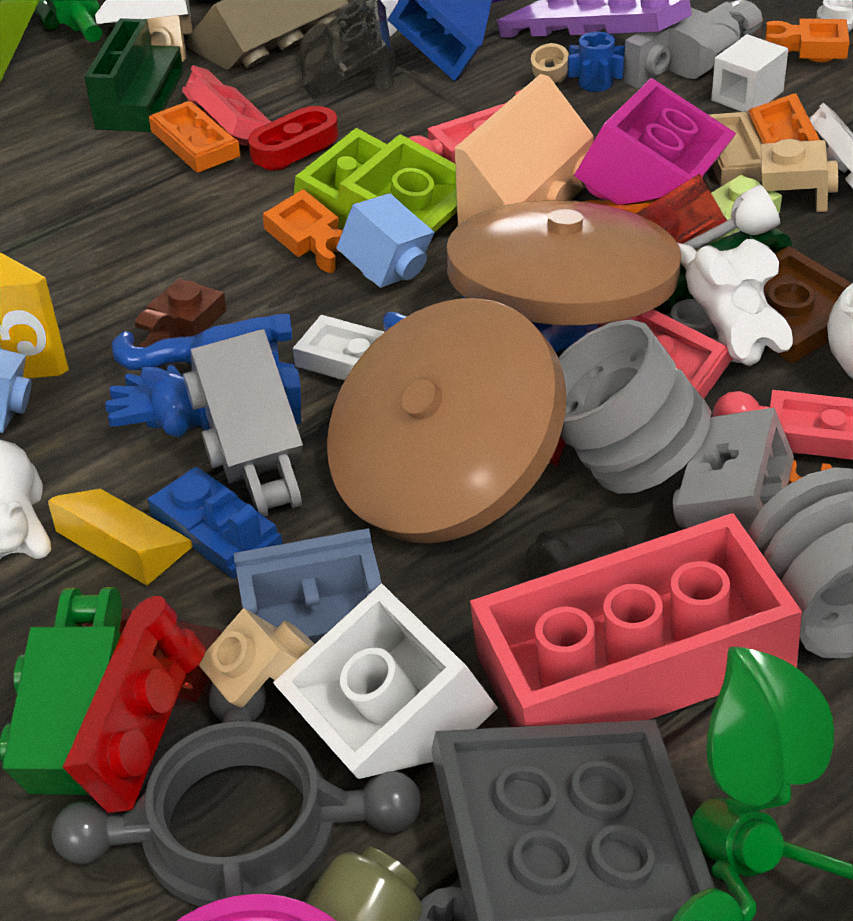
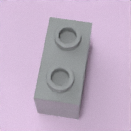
(735, 469)

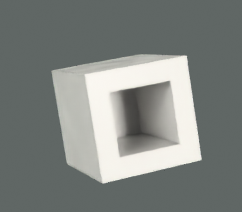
(749, 73)

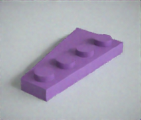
(594, 15)

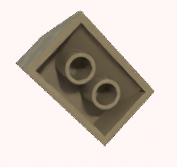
(248, 29)

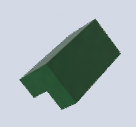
(131, 78)

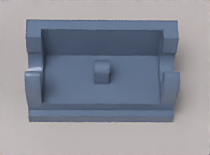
(308, 580)

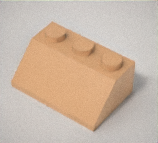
(522, 152)

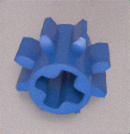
(596, 61)

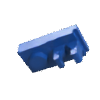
(212, 519)

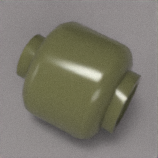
(366, 889)

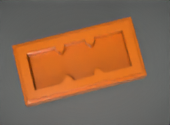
(782, 120)
(194, 136)

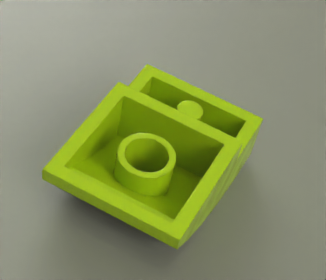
(368, 168)

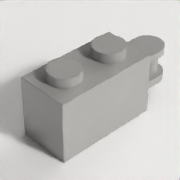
(247, 417)

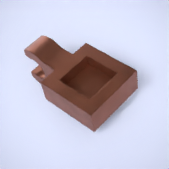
(181, 311)

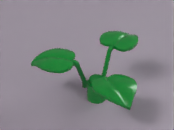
(761, 737)

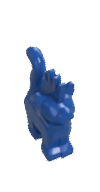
(161, 395)

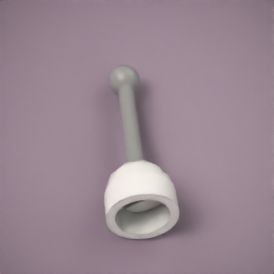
(751, 213)

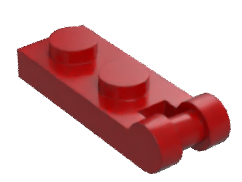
(133, 705)

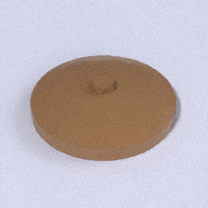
(564, 261)
(446, 421)

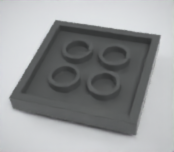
(568, 823)

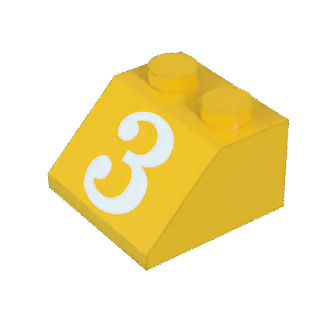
(29, 320)

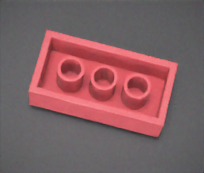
(634, 628)

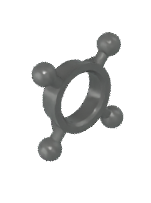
(87, 830)

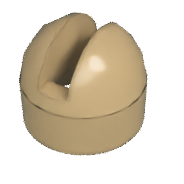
(550, 53)

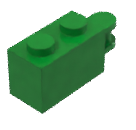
(56, 688)

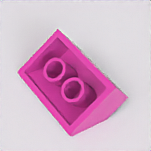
(651, 147)

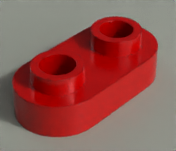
(293, 137)

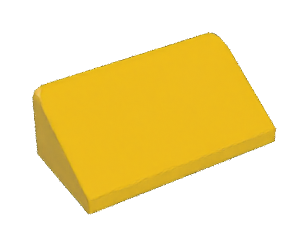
(118, 533)

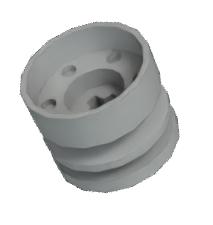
(630, 408)
(809, 545)

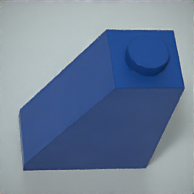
(444, 30)

